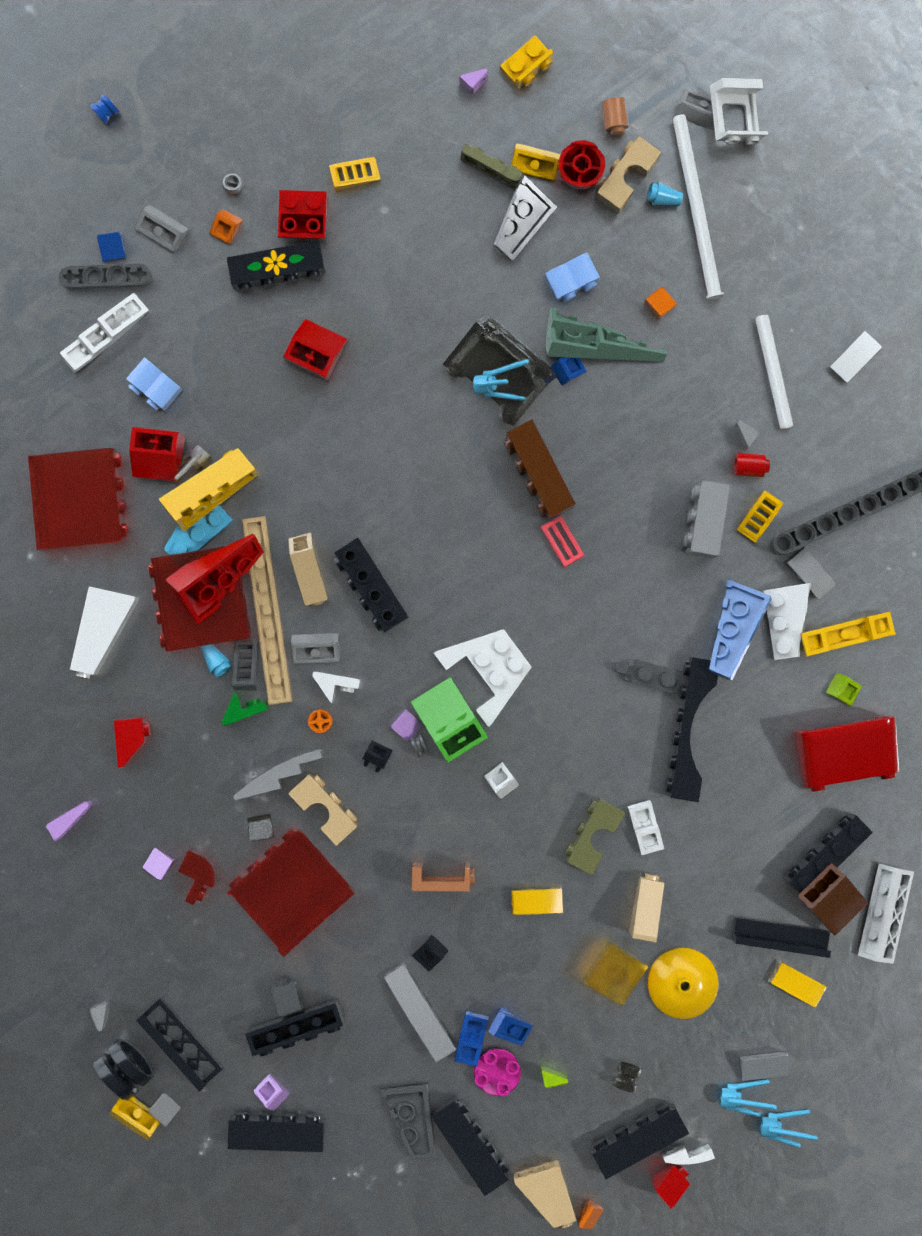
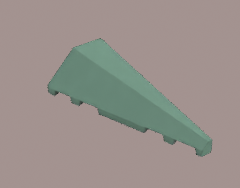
(581, 340)

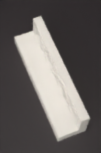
(883, 913)

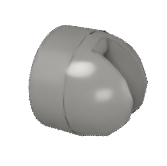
(234, 181)

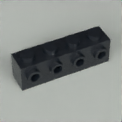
(371, 585)
(833, 849)
(295, 1027)

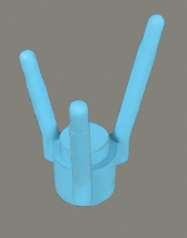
(487, 382)
(732, 1099)
(772, 1128)

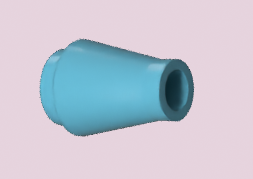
(663, 195)
(216, 661)

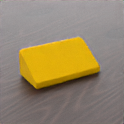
(536, 162)
(135, 1117)

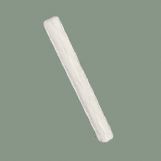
(774, 372)

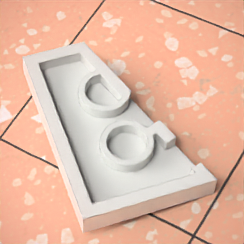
(787, 618)

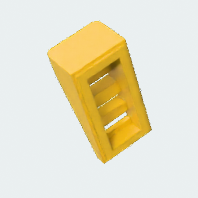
(344, 166)
(766, 521)

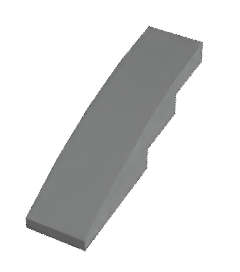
(272, 778)
(420, 1014)

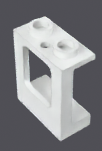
(737, 92)

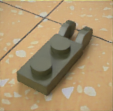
(491, 166)

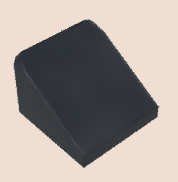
(430, 953)

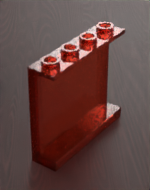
(77, 498)
(178, 627)
(291, 890)

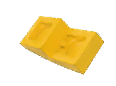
(537, 901)
(799, 985)

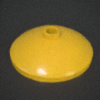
(671, 971)

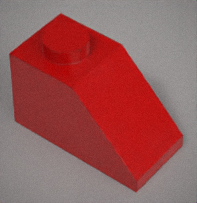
(130, 738)
(671, 1183)

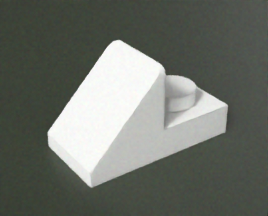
(329, 681)

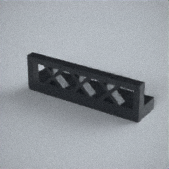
(781, 937)
(172, 1049)

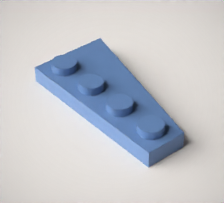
(739, 621)

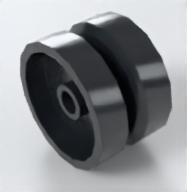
(123, 1069)

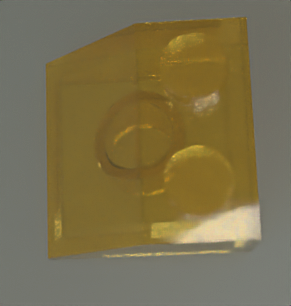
(615, 973)

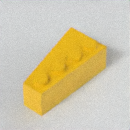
(208, 489)

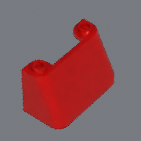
(848, 752)

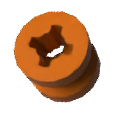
(316, 721)

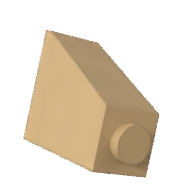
(307, 569)
(647, 908)
(548, 1193)

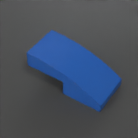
(471, 1038)

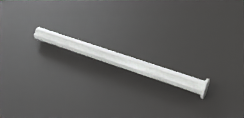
(697, 208)

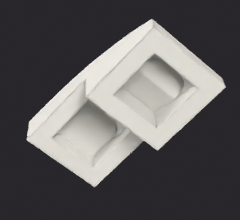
(856, 356)
(645, 827)
(680, 1156)

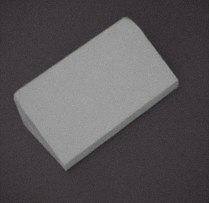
(698, 109)
(161, 228)
(315, 648)
(764, 1066)

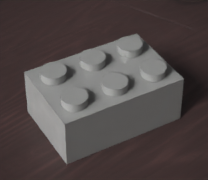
(706, 519)

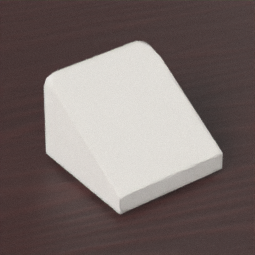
(501, 780)

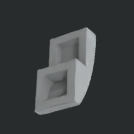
(810, 571)

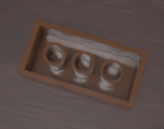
(540, 470)

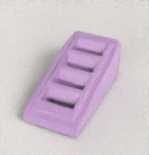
(65, 822)

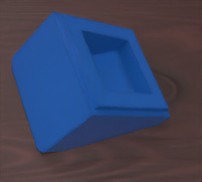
(111, 246)
(568, 369)

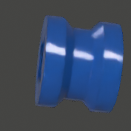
(104, 108)

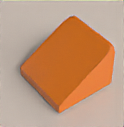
(225, 226)
(660, 302)
(589, 1215)

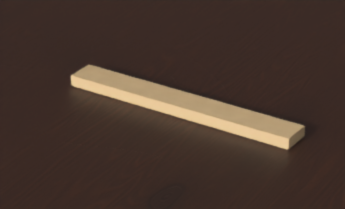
(268, 616)

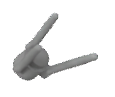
(195, 457)

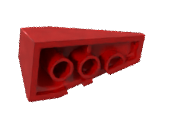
(208, 579)

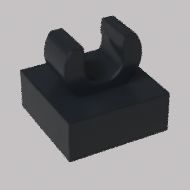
(377, 755)

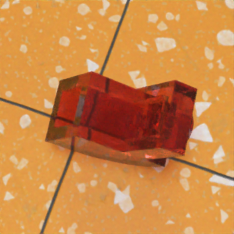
(202, 870)

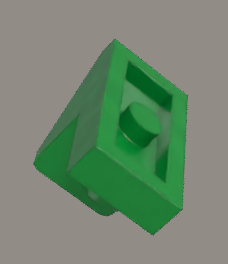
(237, 712)

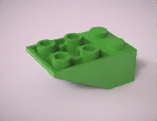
(449, 719)

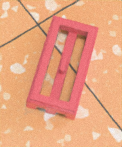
(580, 554)

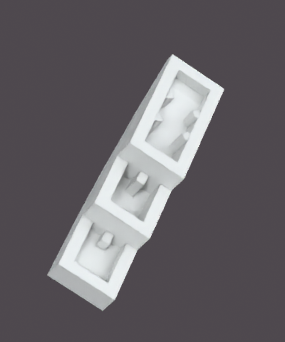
(104, 332)

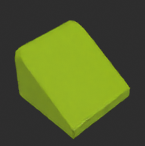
(844, 689)
(553, 1078)

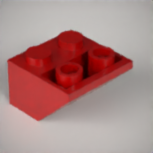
(302, 214)
(315, 349)
(156, 453)

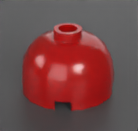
(581, 164)

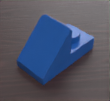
(510, 1027)

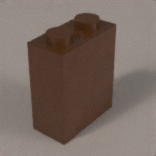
(833, 899)

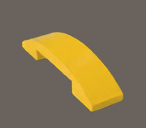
(847, 633)

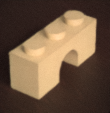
(639, 157)
(312, 791)

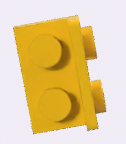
(527, 62)

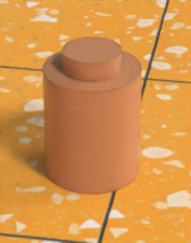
(615, 115)

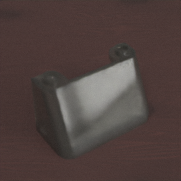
(492, 346)

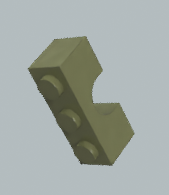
(602, 816)

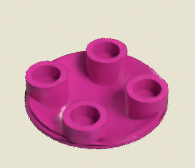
(497, 1072)

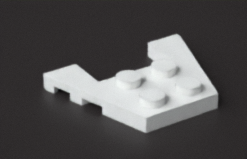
(498, 664)

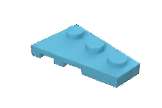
(199, 534)

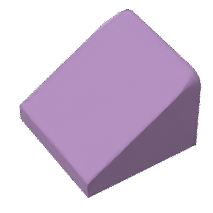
(474, 80)
(407, 725)
(158, 864)
(271, 1092)

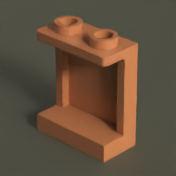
(422, 883)

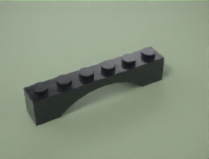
(685, 778)

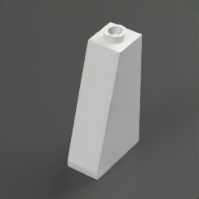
(100, 627)

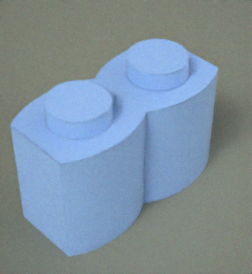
(572, 277)
(154, 384)

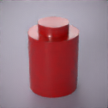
(751, 464)

